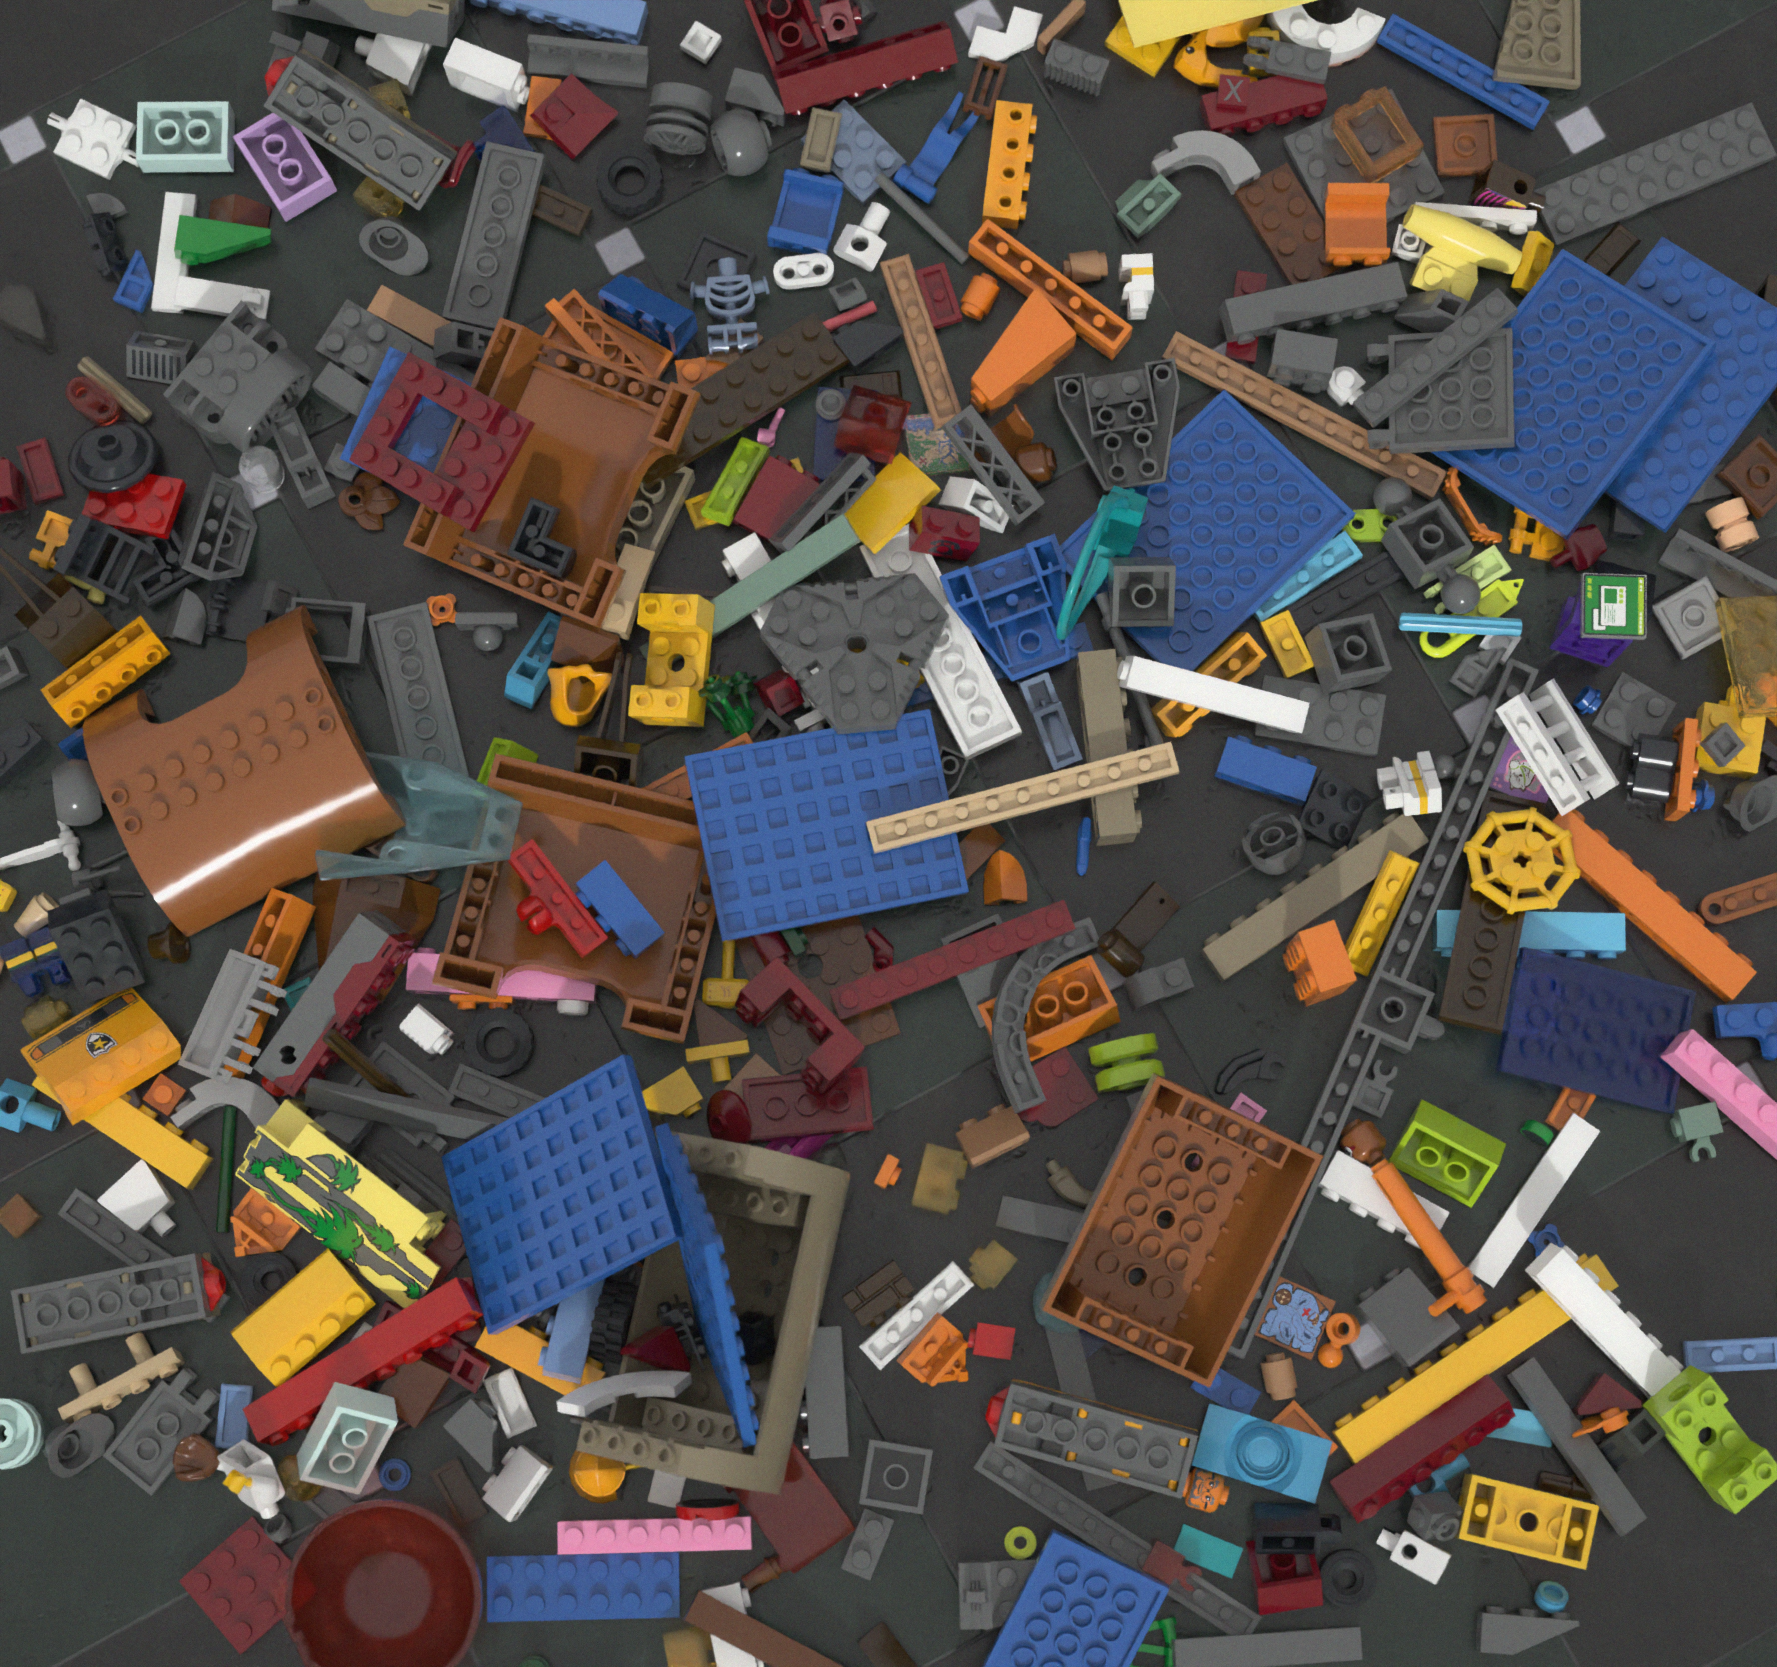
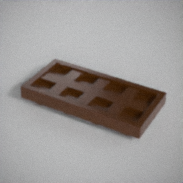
(1287, 225)

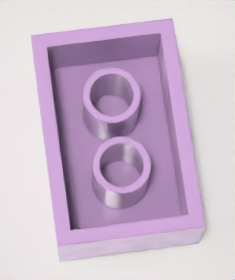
(285, 165)

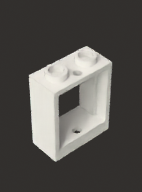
(486, 75)

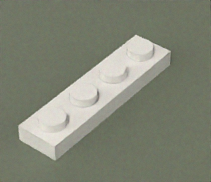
(1490, 218)

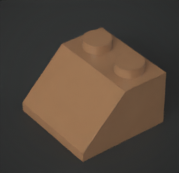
(992, 1135)

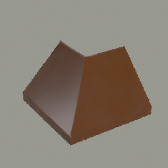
(585, 644)

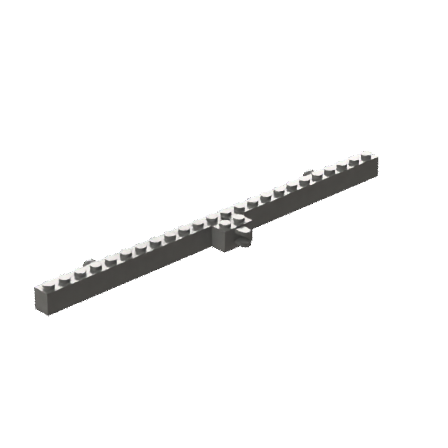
(1388, 979)

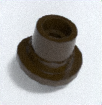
(170, 944)

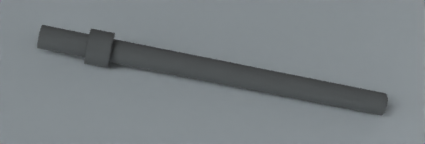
(1123, 651)

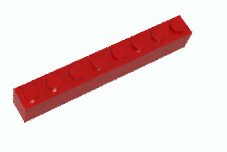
(365, 1360)

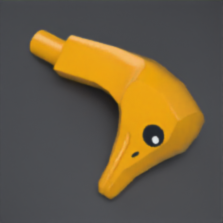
(1195, 66)

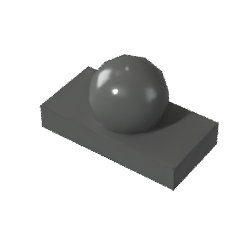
(487, 626)

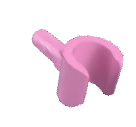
(768, 436)

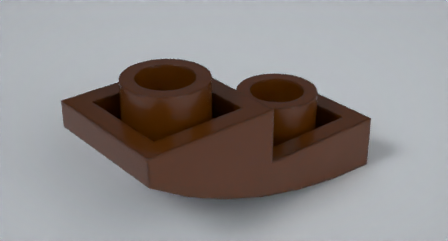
(979, 847)

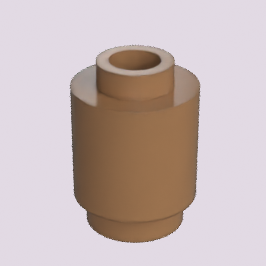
(1085, 266)
(1279, 1376)

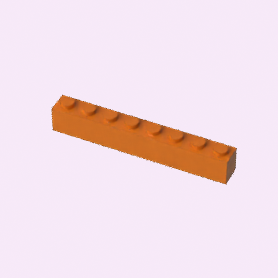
(1653, 910)

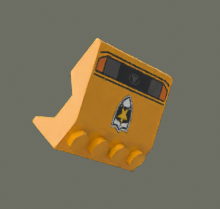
(102, 1053)

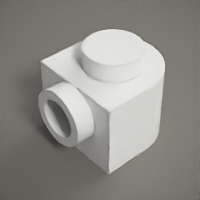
(1345, 386)

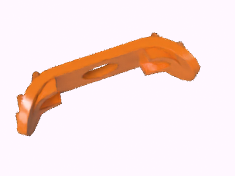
(1477, 531)

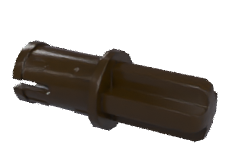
(1563, 1485)

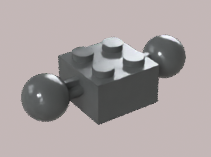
(1427, 544)

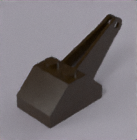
(59, 616)
(608, 758)

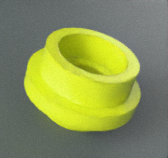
(1030, 1542)

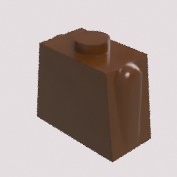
(416, 1389)

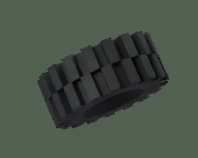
(612, 1320)

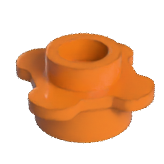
(436, 603)

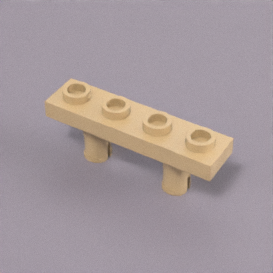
(132, 1381)

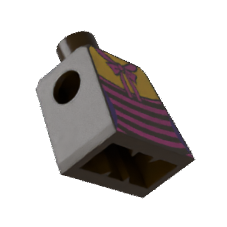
(1505, 188)

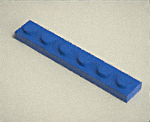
(1462, 71)

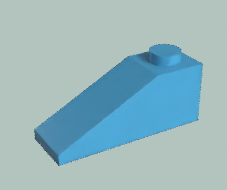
(529, 673)

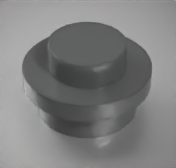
(830, 404)

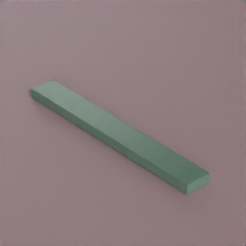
(779, 575)

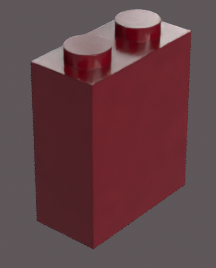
(774, 497)

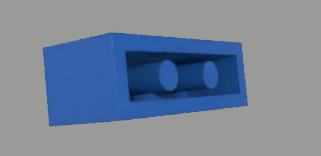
(1265, 770)
(618, 910)

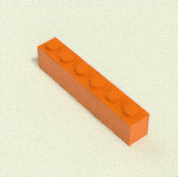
(1028, 271)
(276, 943)

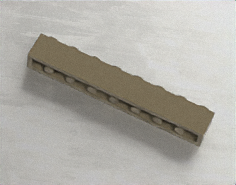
(1311, 898)

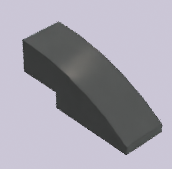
(301, 458)

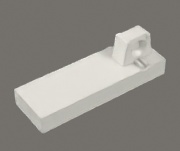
(219, 297)

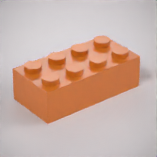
(1319, 963)

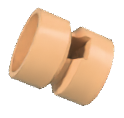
(1732, 525)

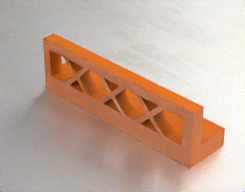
(581, 340)

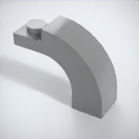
(1210, 150)
(209, 1094)

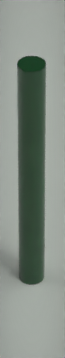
(226, 1168)

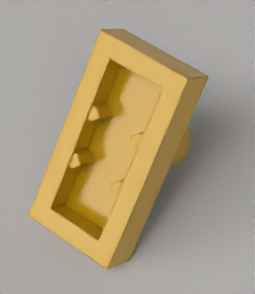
(718, 1057)

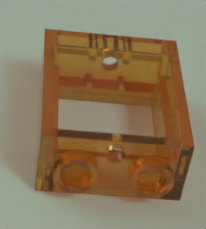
(1391, 161)

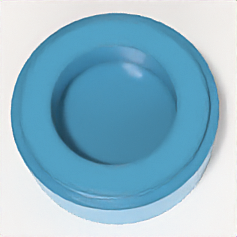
(1551, 1596)

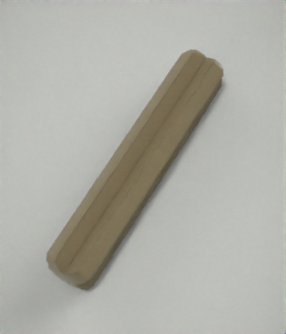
(113, 387)

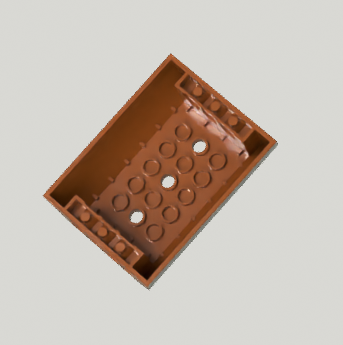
(1212, 1252)

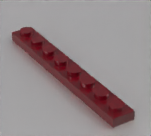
(952, 960)

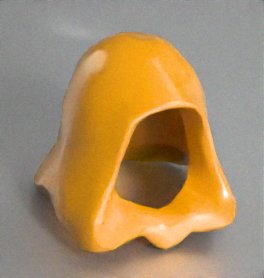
(574, 702)

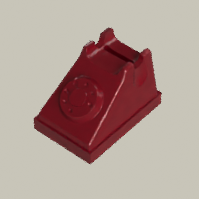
(786, 31)

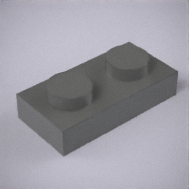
(867, 1544)

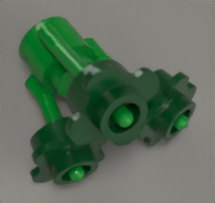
(717, 688)

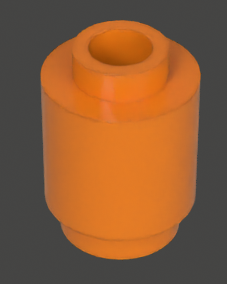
(979, 296)

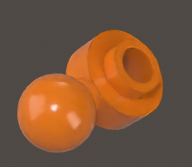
(1330, 1353)

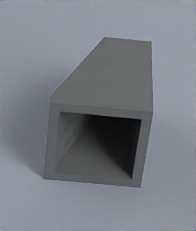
(1402, 1317)

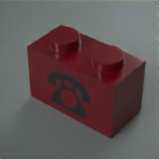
(944, 533)

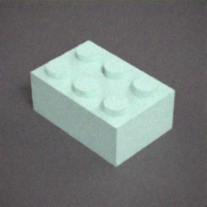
(185, 136)
(347, 1438)

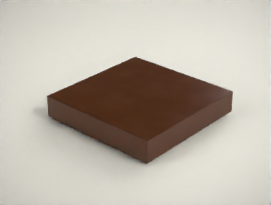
(1753, 476)

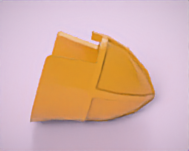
(596, 1476)

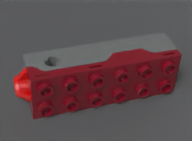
(334, 999)

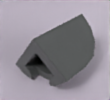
(186, 619)

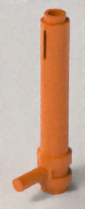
(1456, 1278)

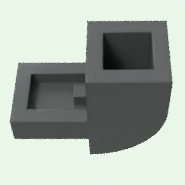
(1157, 984)

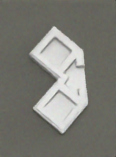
(999, 46)

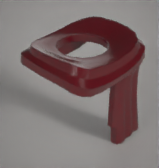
(454, 172)

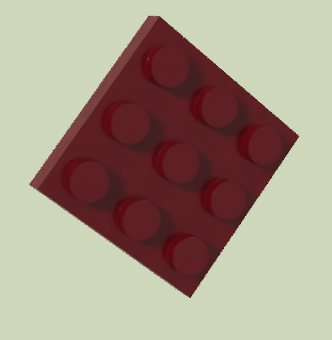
(235, 1584)

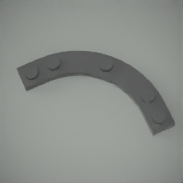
(1013, 1004)

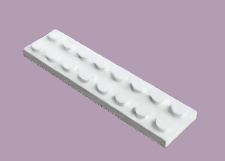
(957, 667)

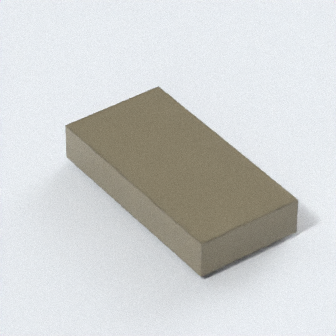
(821, 140)

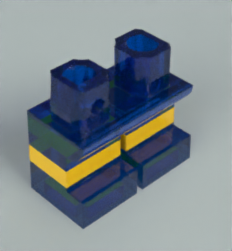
(33, 958)

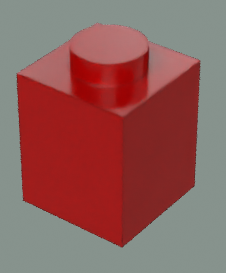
(992, 1341)

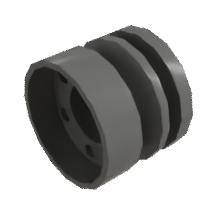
(678, 118)

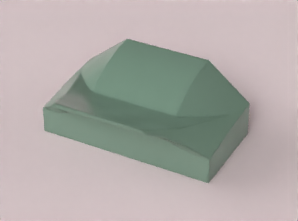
(1146, 204)

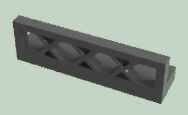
(588, 60)
(997, 461)
(822, 499)
(1727, 575)

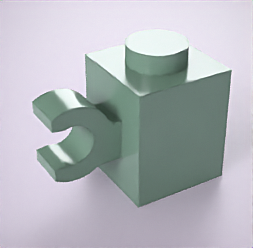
(1697, 1124)

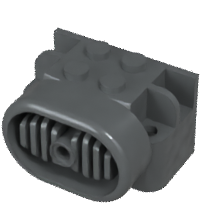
(240, 382)

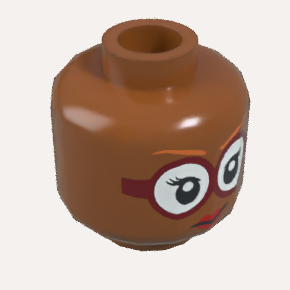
(1363, 1142)

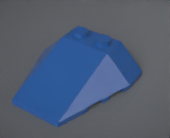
(1014, 606)

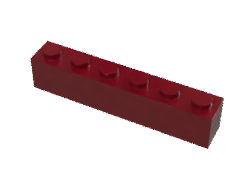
(865, 67)
(1423, 1449)

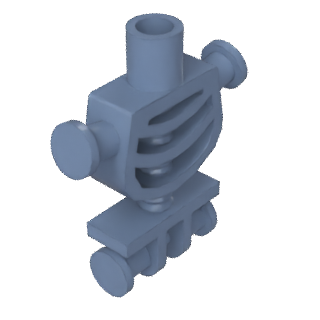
(729, 285)

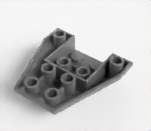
(1123, 421)

